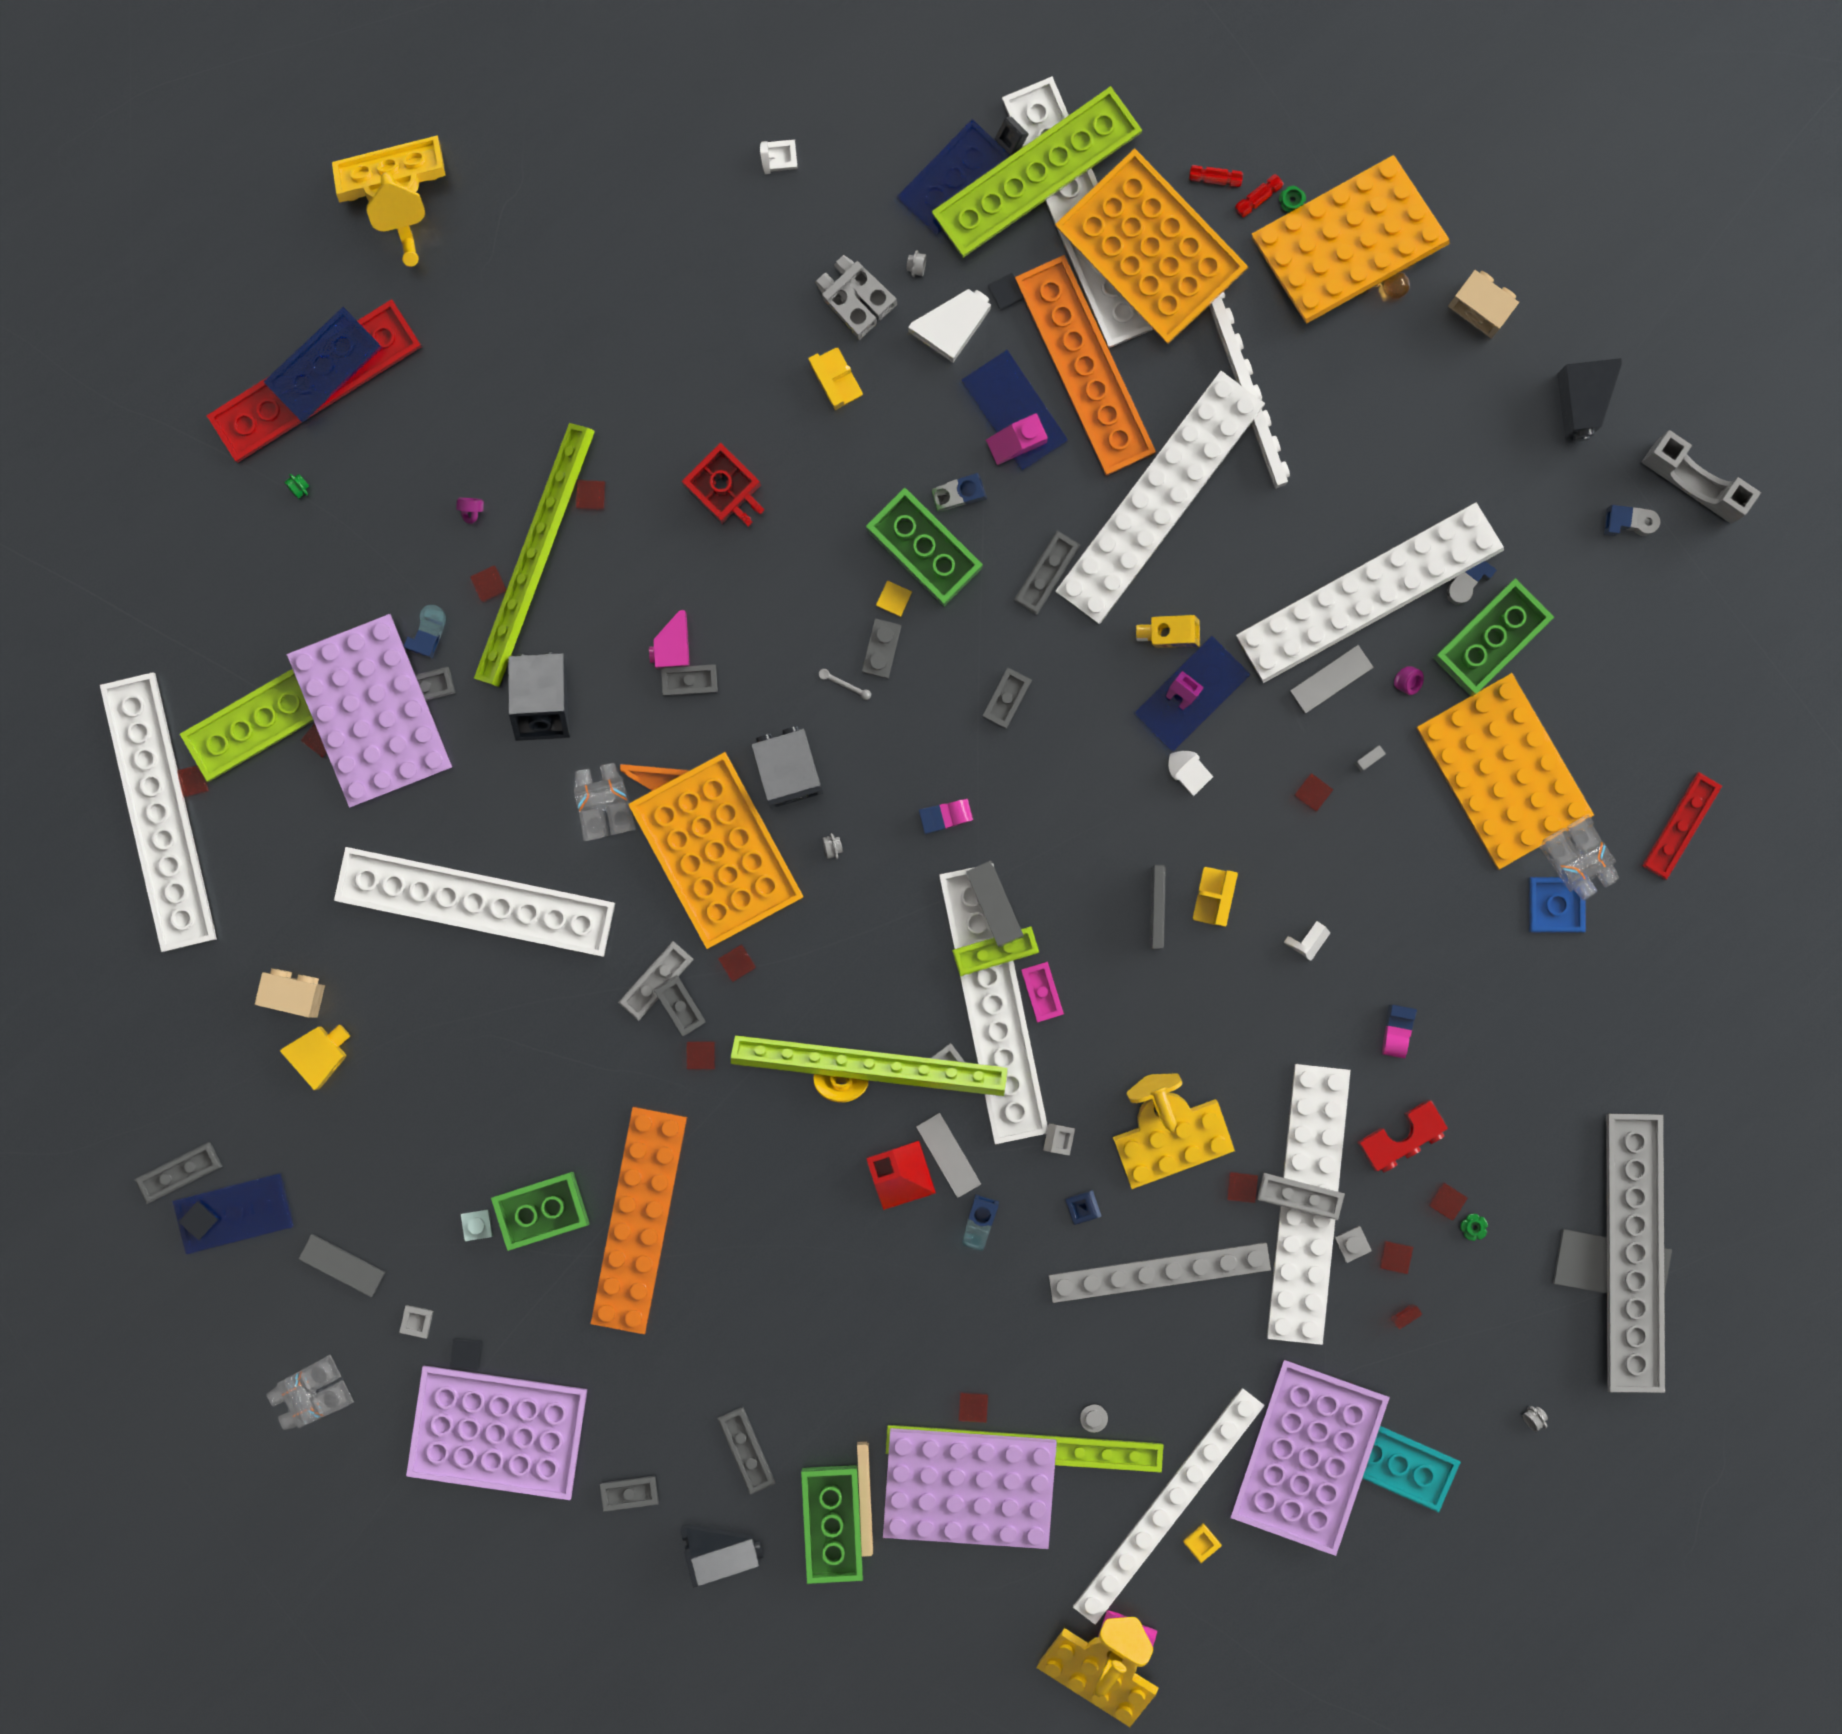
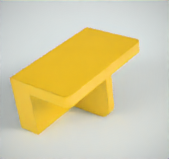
(835, 378)
(1215, 896)

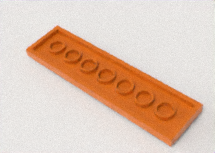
(1085, 365)
(638, 1220)

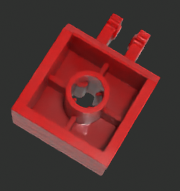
(726, 501)

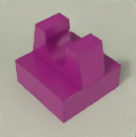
(1185, 688)

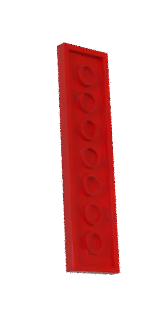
(261, 417)

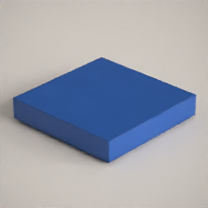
(1554, 906)

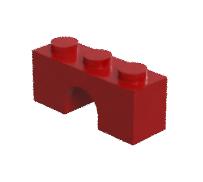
(1424, 1126)

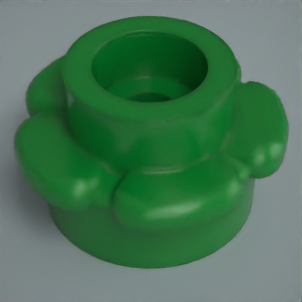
(1292, 191)
(297, 485)
(1469, 1233)

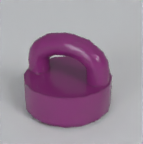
(469, 505)
(1409, 680)

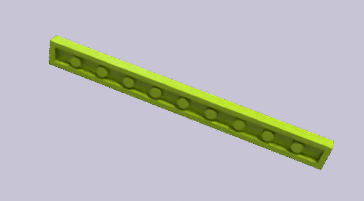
(534, 554)
(869, 1065)
(1084, 1451)

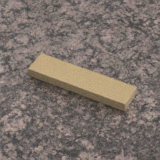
(865, 1498)

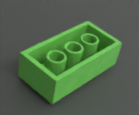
(924, 547)
(1493, 637)
(832, 1524)

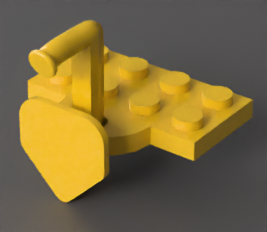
(390, 184)
(1173, 1136)
(1105, 1667)

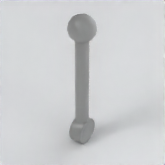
(824, 674)

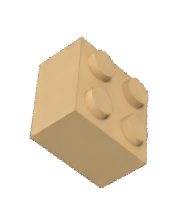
(1484, 303)
(288, 994)

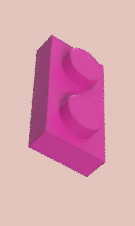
(1042, 992)

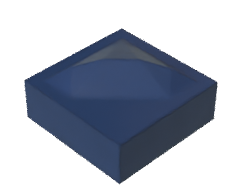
(1083, 1207)

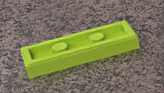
(987, 954)

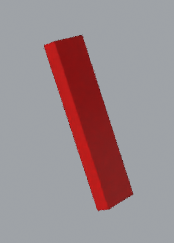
(1681, 826)

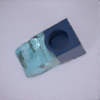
(429, 631)
(979, 1222)

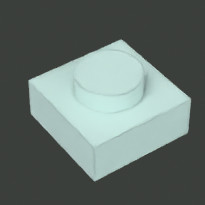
(477, 1225)

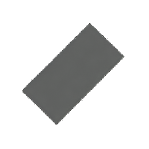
(1584, 1261)

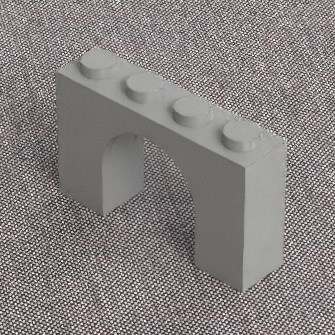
(1725, 498)

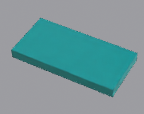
(1410, 1469)

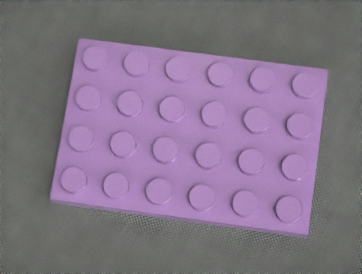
(369, 710)
(496, 1432)
(1310, 1457)
(969, 1488)

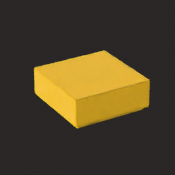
(894, 598)
(1202, 1543)

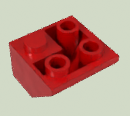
(901, 1175)

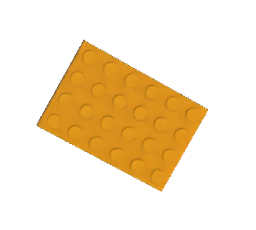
(1350, 239)
(1151, 246)
(1504, 770)
(715, 850)

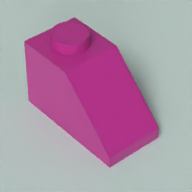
(1017, 439)
(671, 644)

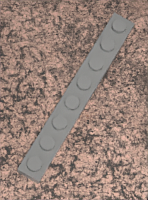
(1159, 1272)

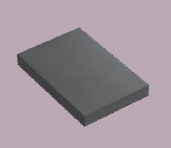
(1157, 907)

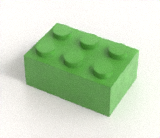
(540, 1211)

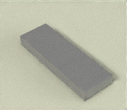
(1331, 679)
(641, 995)
(948, 1155)
(1300, 1196)

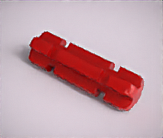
(1216, 175)
(1259, 195)

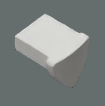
(778, 155)
(1188, 770)
(1311, 942)

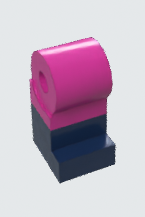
(945, 816)
(1398, 1031)

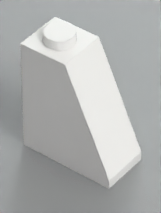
(952, 323)

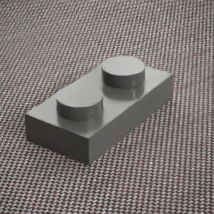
(881, 648)
(689, 680)
(1007, 698)
(679, 1005)
(629, 1493)

